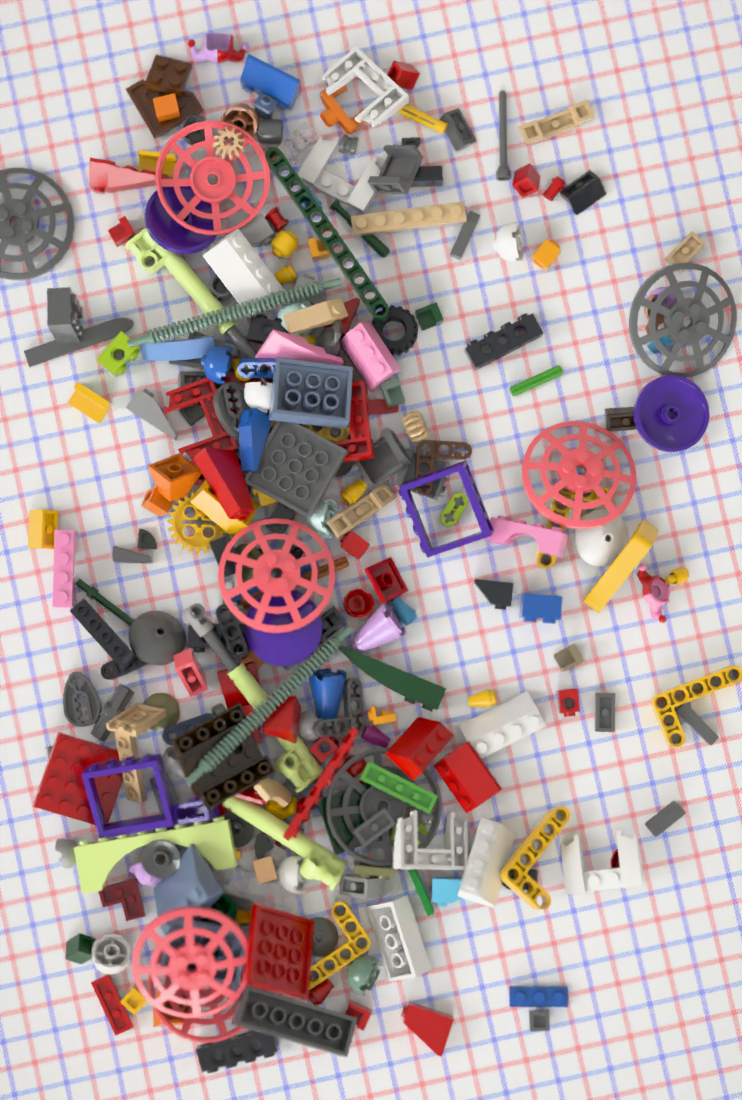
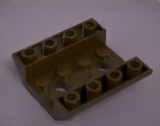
(234, 772)

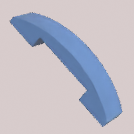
(178, 349)

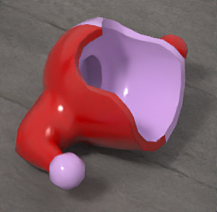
(217, 49)

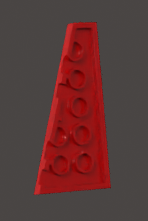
(323, 782)

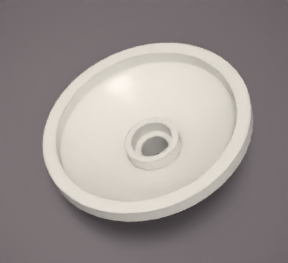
(592, 543)

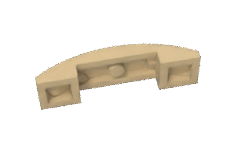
(557, 123)
(361, 510)

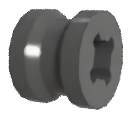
(348, 145)

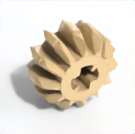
(227, 149)
(415, 426)

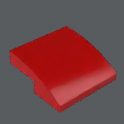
(230, 691)

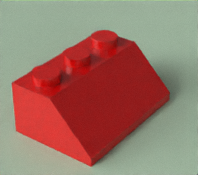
(419, 746)
(467, 777)

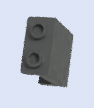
(398, 170)
(388, 460)
(408, 473)

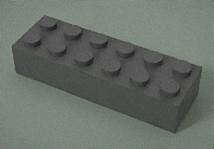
(294, 1021)

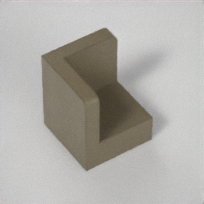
(568, 657)

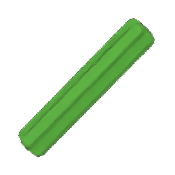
(536, 380)

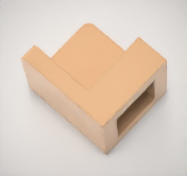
(264, 870)

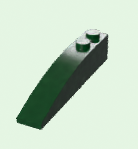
(402, 682)

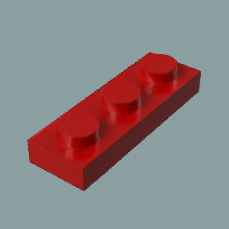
(111, 1004)

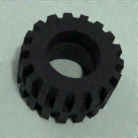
(411, 329)

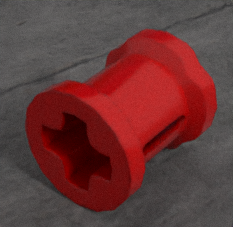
(276, 219)

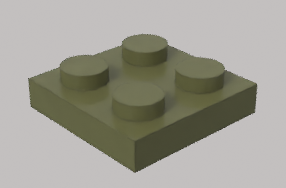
(365, 870)

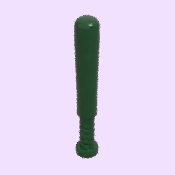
(377, 245)

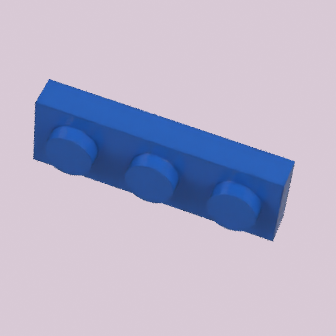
(538, 996)

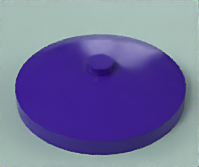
(168, 232)
(671, 413)
(286, 647)

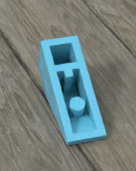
(445, 890)

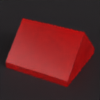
(386, 580)
(284, 720)

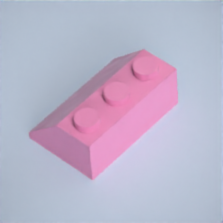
(369, 354)

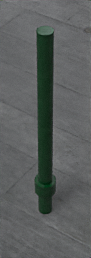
(93, 593)

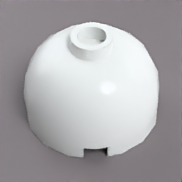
(509, 242)
(258, 395)
(290, 875)
(111, 953)

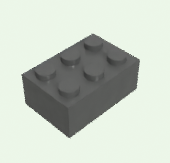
(64, 315)

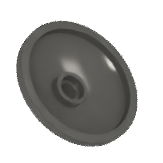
(151, 646)

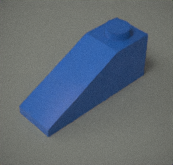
(252, 437)

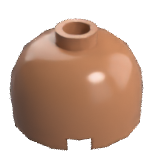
(243, 117)

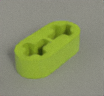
(450, 507)

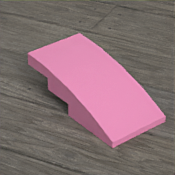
(294, 347)

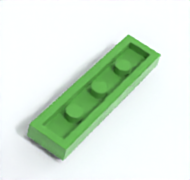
(398, 787)

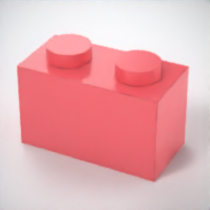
(190, 672)

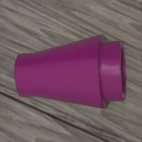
(374, 736)

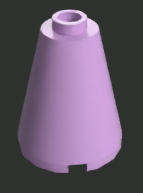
(379, 630)

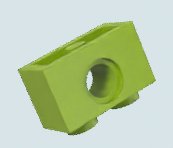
(107, 357)

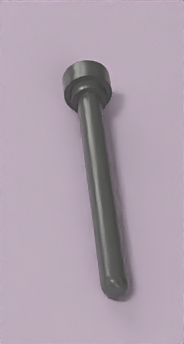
(503, 172)

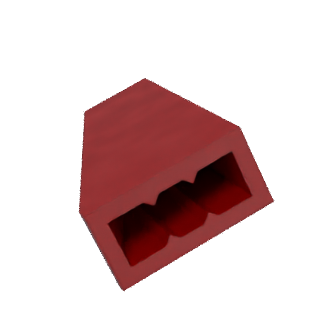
(226, 480)

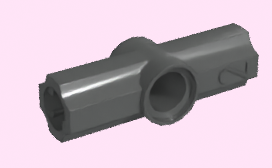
(110, 710)

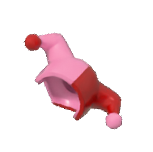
(654, 591)

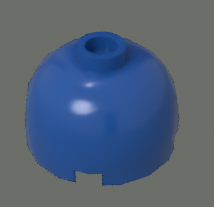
(217, 363)

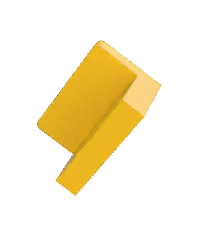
(149, 159)
(89, 403)
(42, 529)

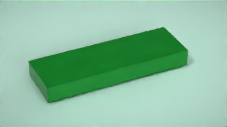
(421, 891)

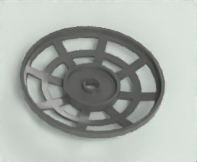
(30, 223)
(674, 319)
(369, 806)

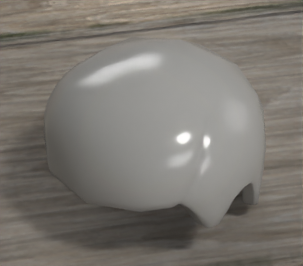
(306, 724)
(66, 848)

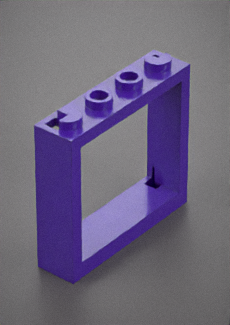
(474, 498)
(132, 825)

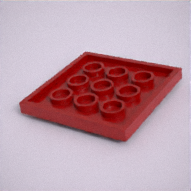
(62, 782)
(279, 951)

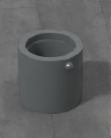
(270, 131)
(219, 289)

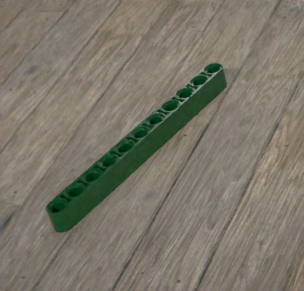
(325, 225)

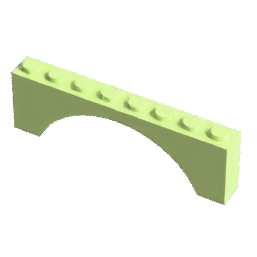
(98, 858)

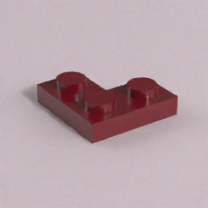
(128, 894)

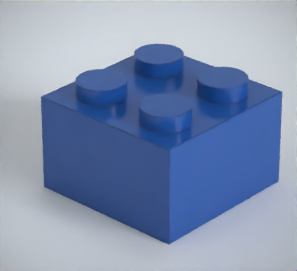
(540, 607)

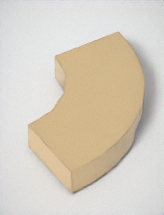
(273, 790)

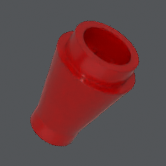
(320, 992)

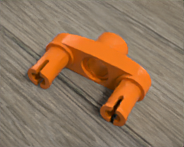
(334, 113)

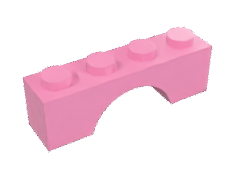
(549, 541)
(64, 559)

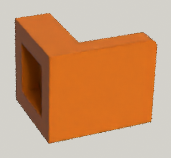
(166, 107)
(156, 502)

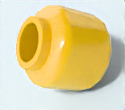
(284, 244)

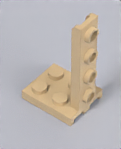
(126, 727)

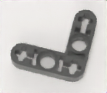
(348, 720)

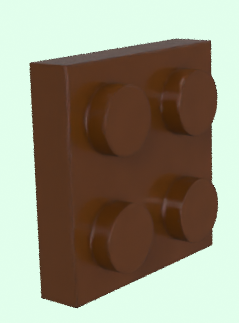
(168, 75)

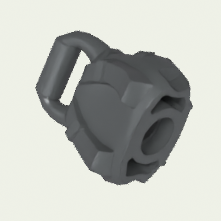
(330, 339)

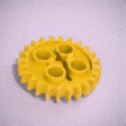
(198, 540)

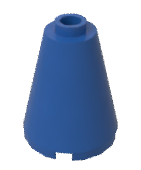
(327, 692)

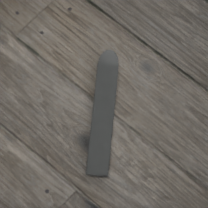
(90, 337)

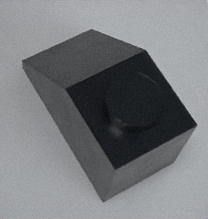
(496, 592)

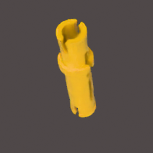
(439, 125)

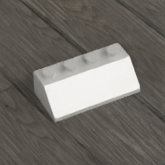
(241, 269)
(502, 725)
(486, 859)
(398, 938)

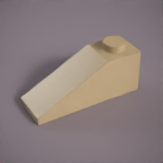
(315, 316)

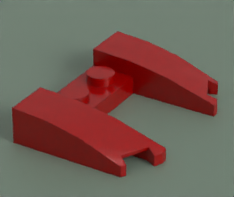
(194, 393)
(361, 444)

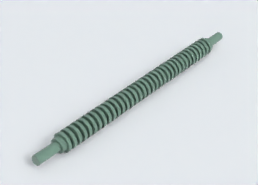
(151, 336)
(293, 682)

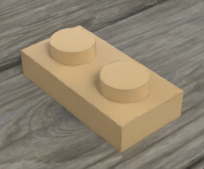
(686, 250)

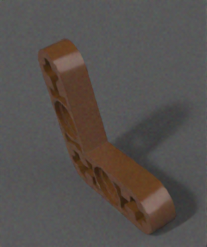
(435, 454)

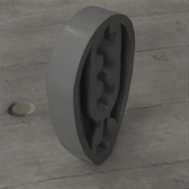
(222, 407)
(71, 706)

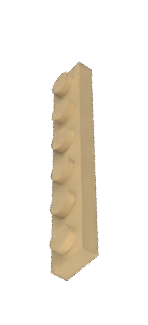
(408, 218)

